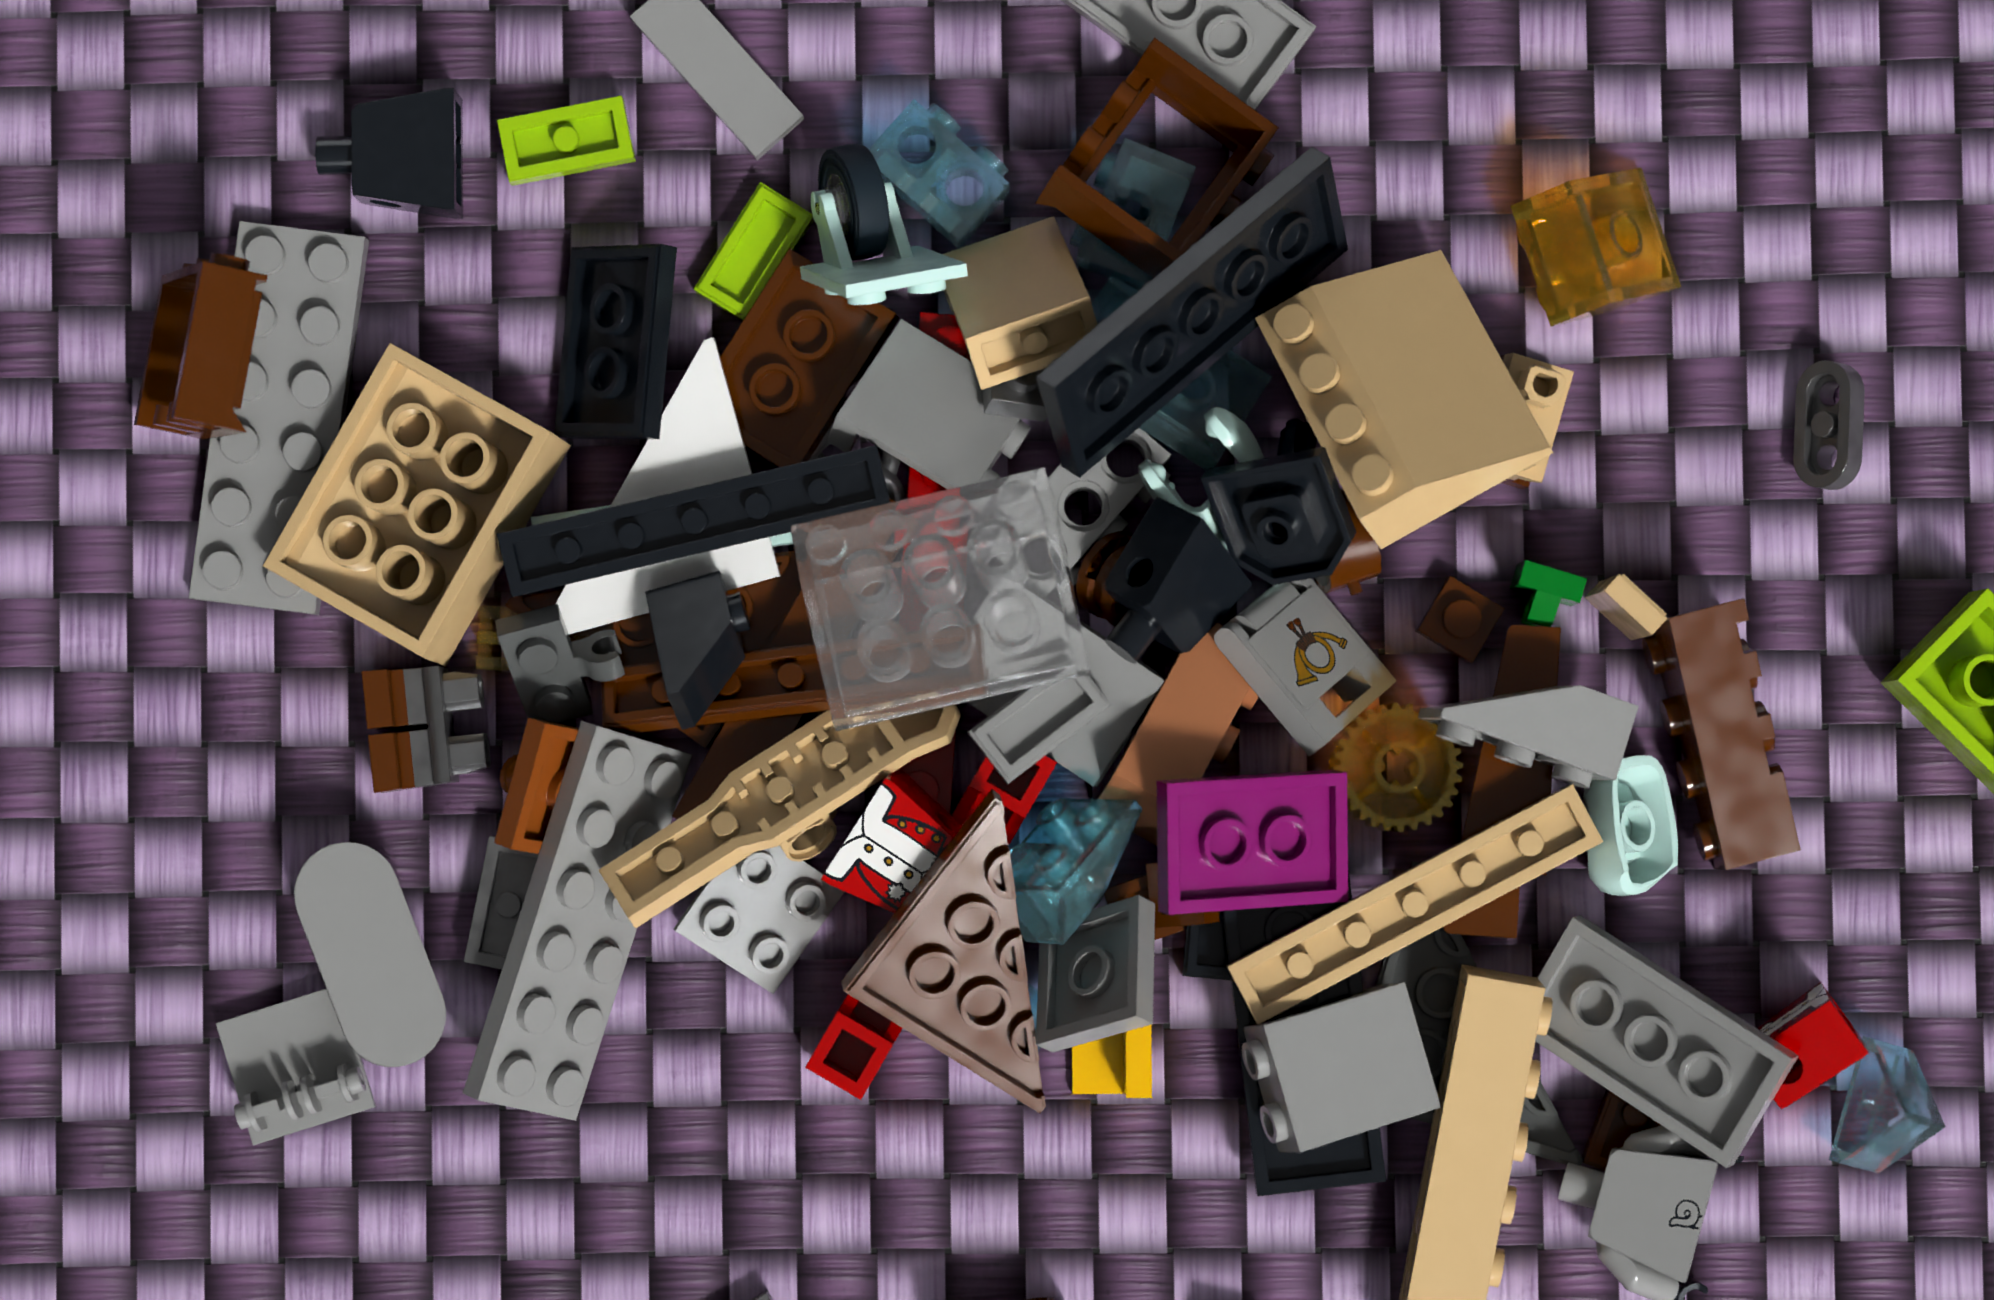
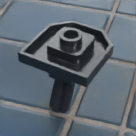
(1282, 511)

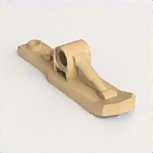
(770, 802)

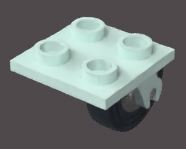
(860, 221)

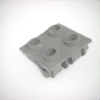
(760, 915)
(292, 1067)

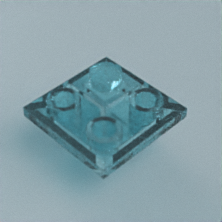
(1068, 864)

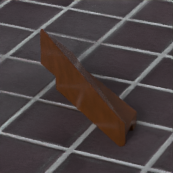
(1504, 788)

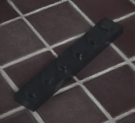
(690, 521)

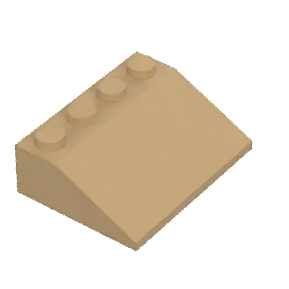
(1403, 392)
(414, 503)

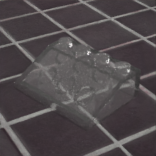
(940, 599)

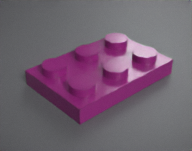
(1252, 841)

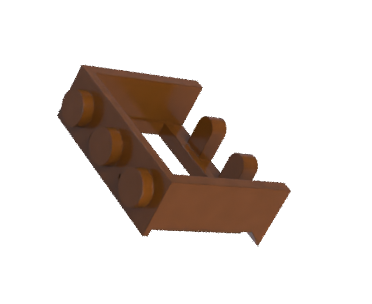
(1201, 102)
(200, 348)

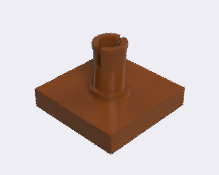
(533, 784)

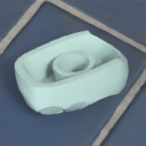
(1635, 827)

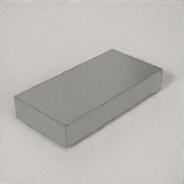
(1037, 723)

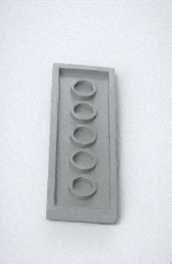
(289, 409)
(571, 927)

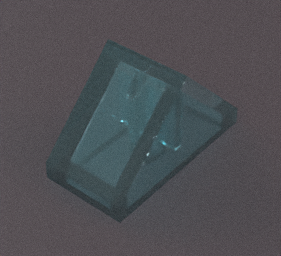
(1884, 1109)

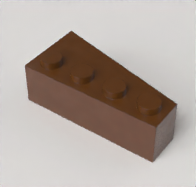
(1722, 736)

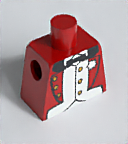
(892, 844)
(1820, 1036)

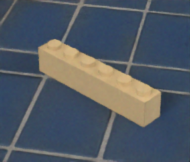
(1476, 1136)

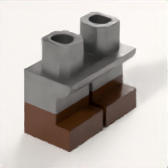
(417, 699)

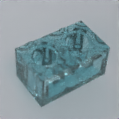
(925, 184)

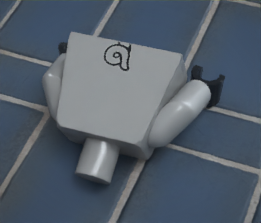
(1647, 1210)

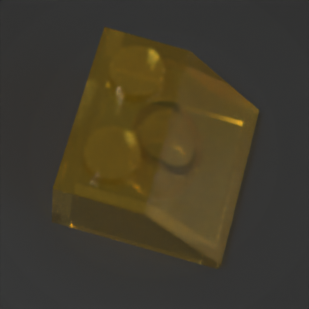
(1595, 245)

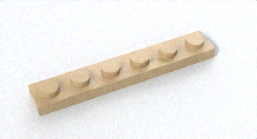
(1414, 903)

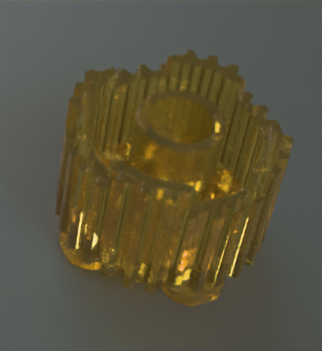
(1429, 769)

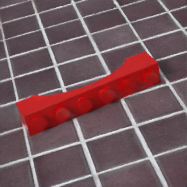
(861, 1036)

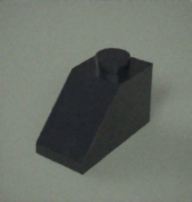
(697, 641)

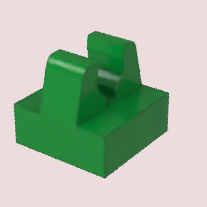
(1545, 591)

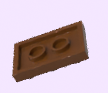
(798, 362)

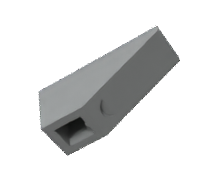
(1560, 726)

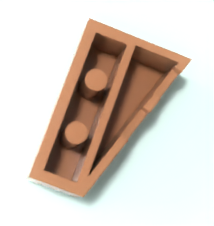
(1181, 729)

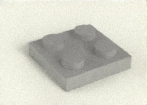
(1099, 977)

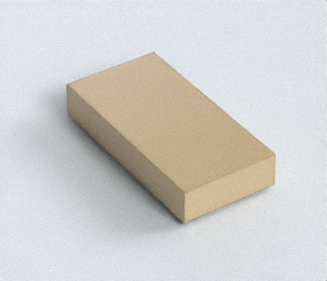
(1626, 607)

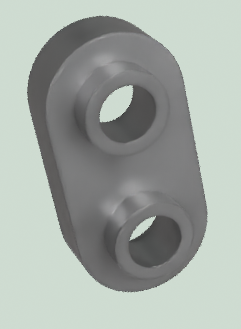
(1828, 426)

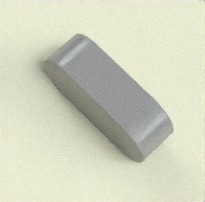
(369, 954)

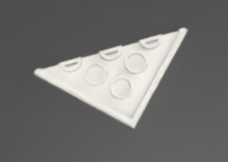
(695, 448)

